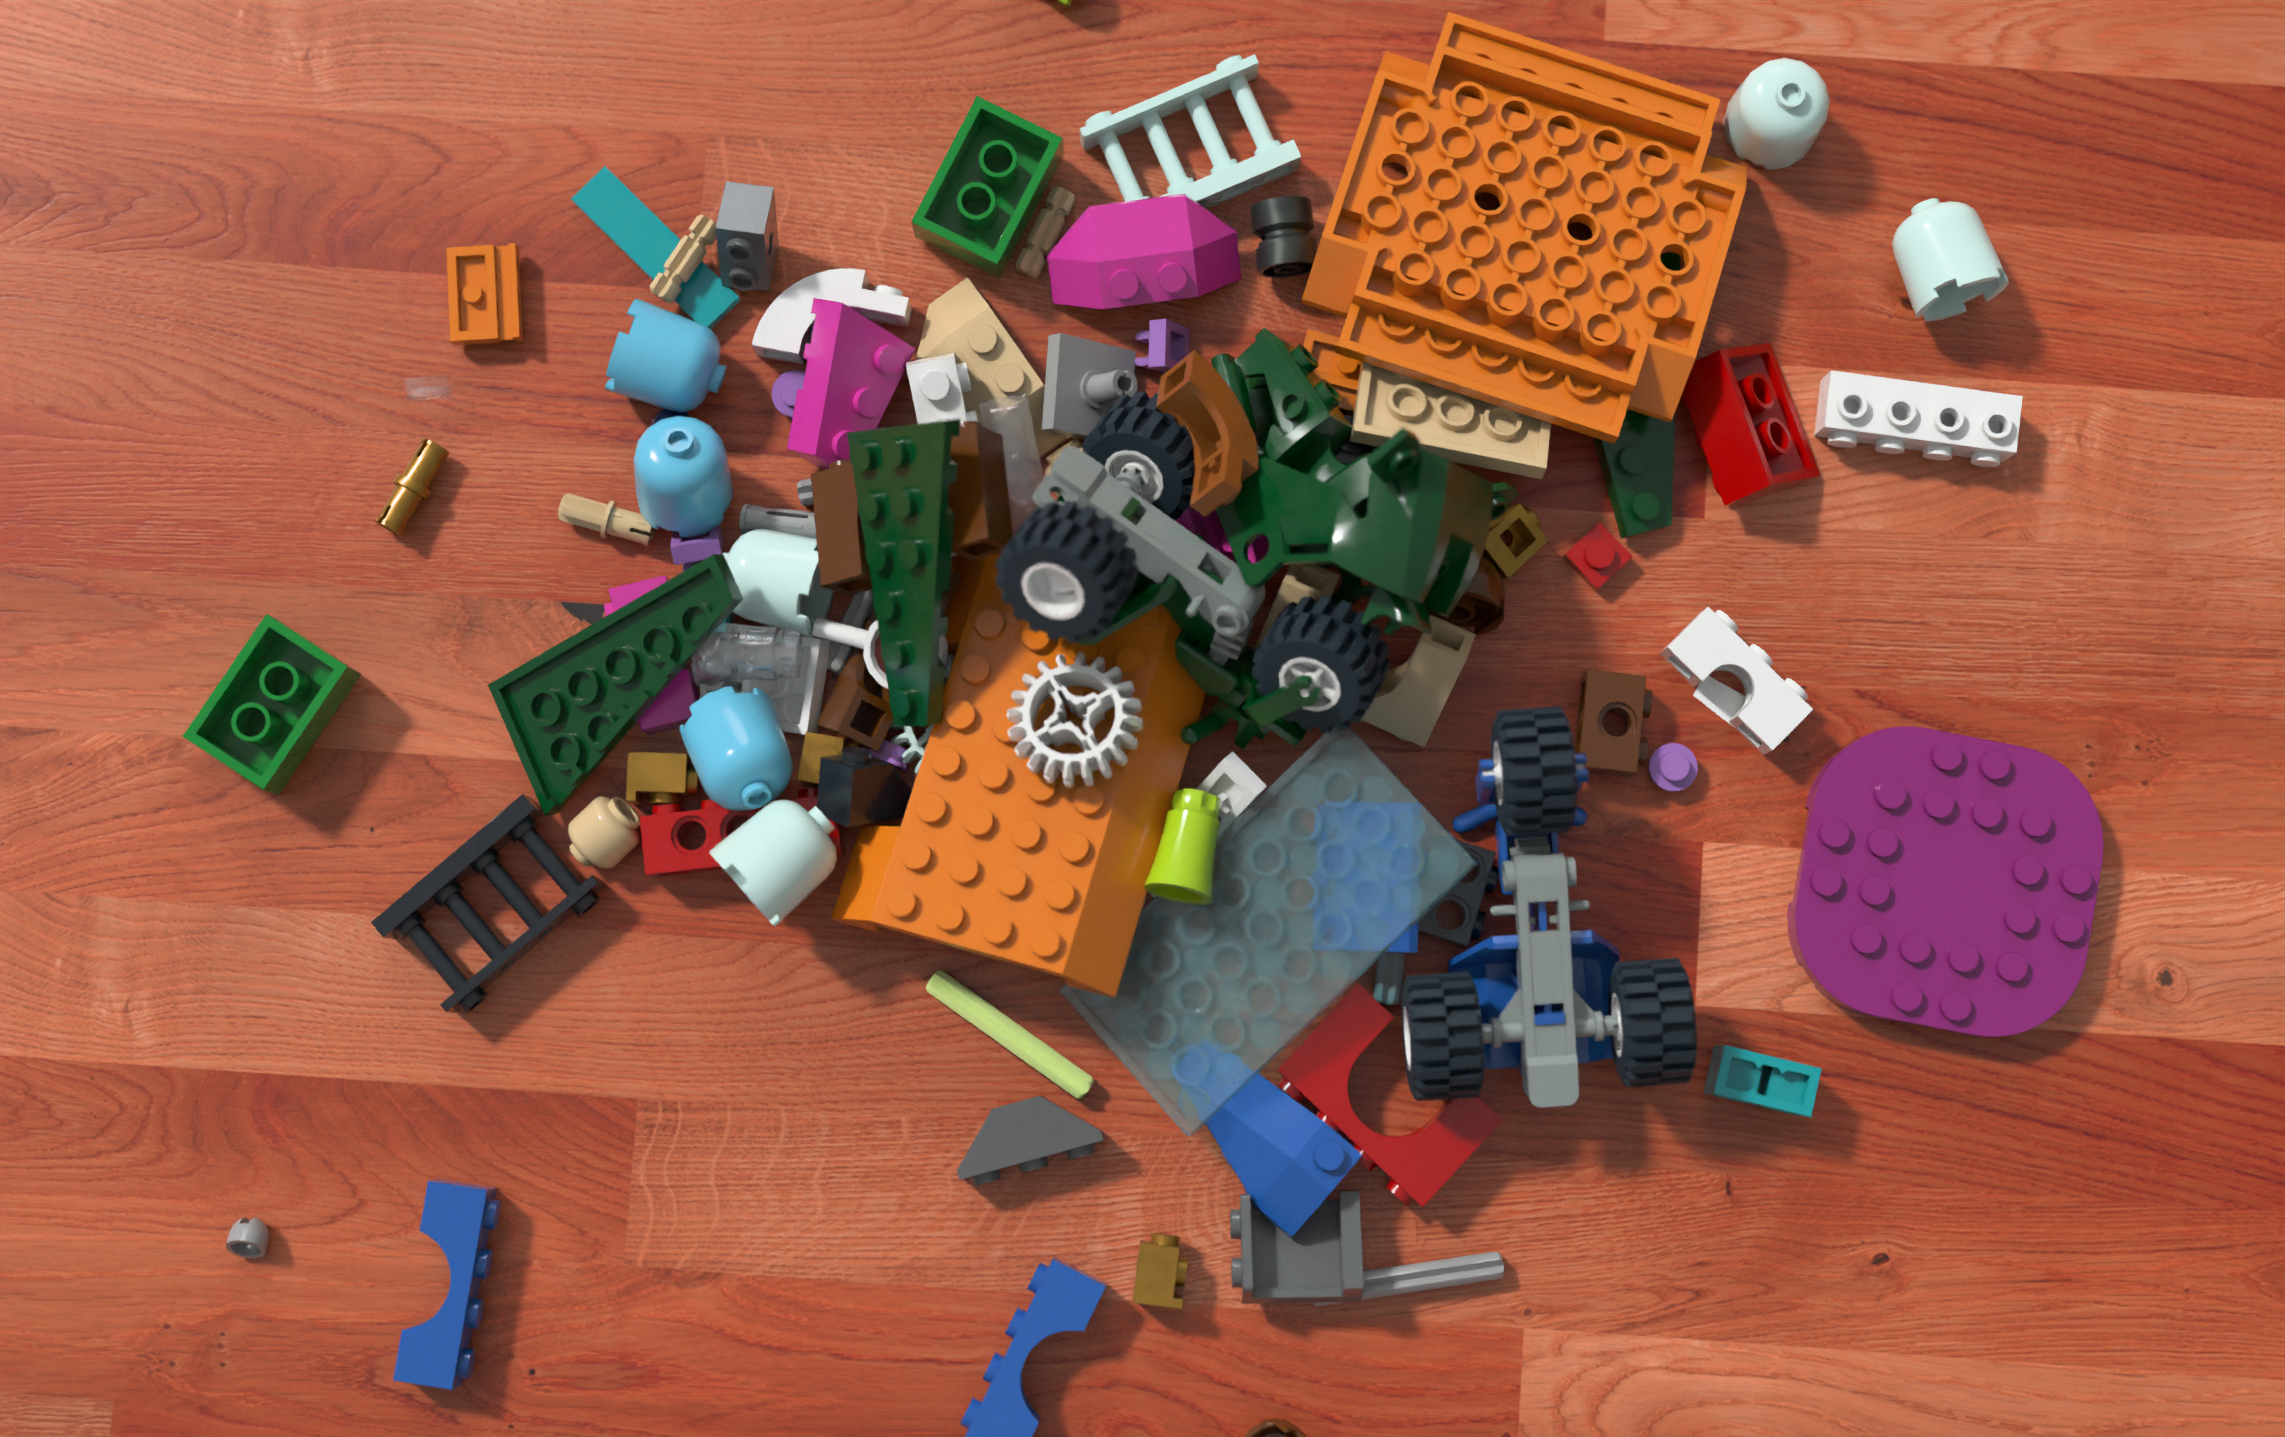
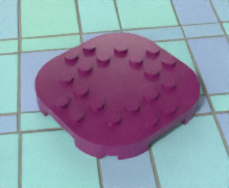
(1946, 882)

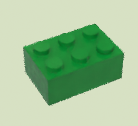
(988, 187)
(271, 705)

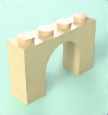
(1411, 693)

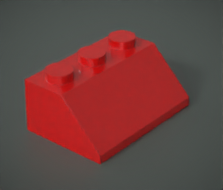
(1747, 423)

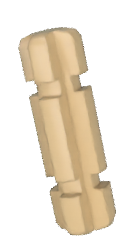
(1045, 232)
(684, 259)

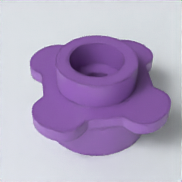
(891, 754)

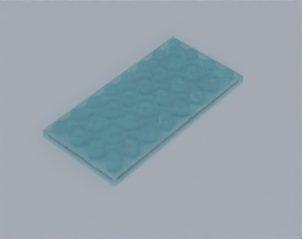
(1298, 911)

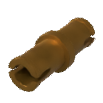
(412, 487)

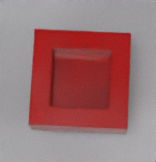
(1597, 556)

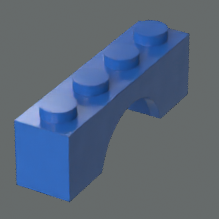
(459, 1222)
(1061, 1302)

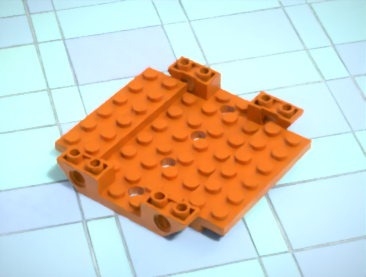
(1506, 295)

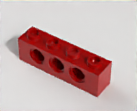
(663, 832)

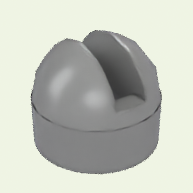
(248, 1238)

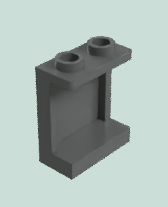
(1313, 1266)

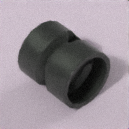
(1283, 230)

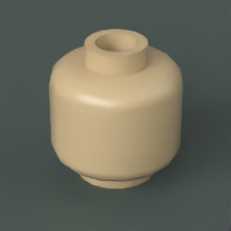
(604, 832)

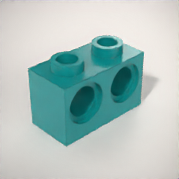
(1762, 1080)

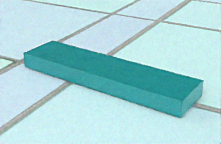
(650, 244)

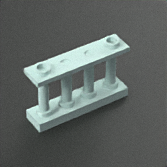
(1227, 176)

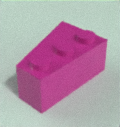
(846, 382)

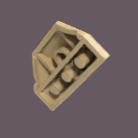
(996, 367)

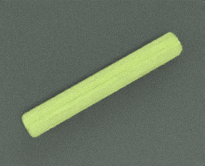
(1009, 1034)

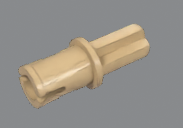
(605, 519)

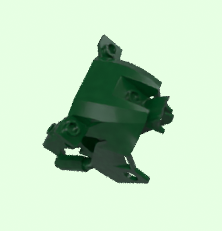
(1386, 517)

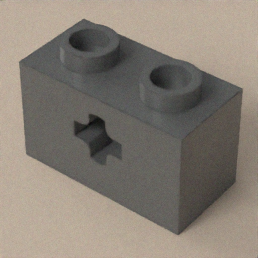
(747, 236)

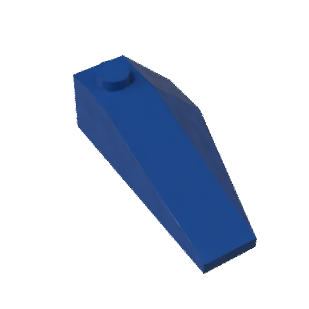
(1281, 1153)

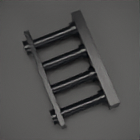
(444, 888)

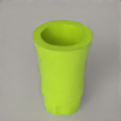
(1187, 849)

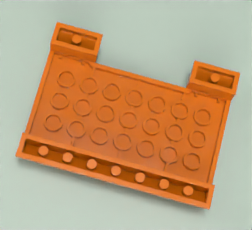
(998, 852)

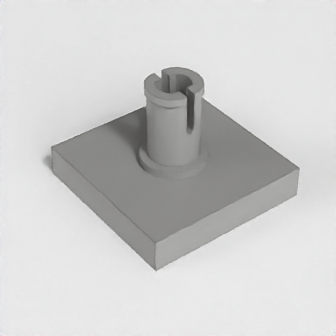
(1083, 383)

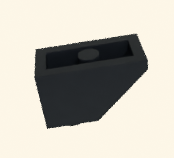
(860, 789)

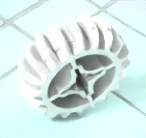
(1059, 730)

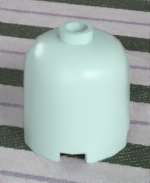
(1777, 113)
(1946, 259)
(779, 580)
(779, 856)

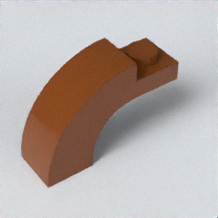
(1218, 426)

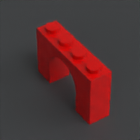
(1413, 1162)

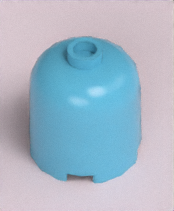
(665, 359)
(682, 476)
(738, 748)

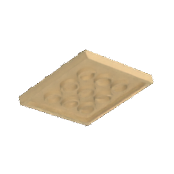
(1448, 423)

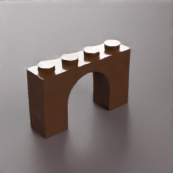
(976, 499)

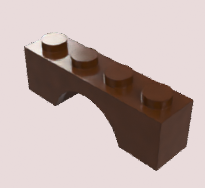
(858, 703)

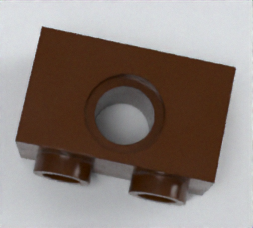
(1620, 694)

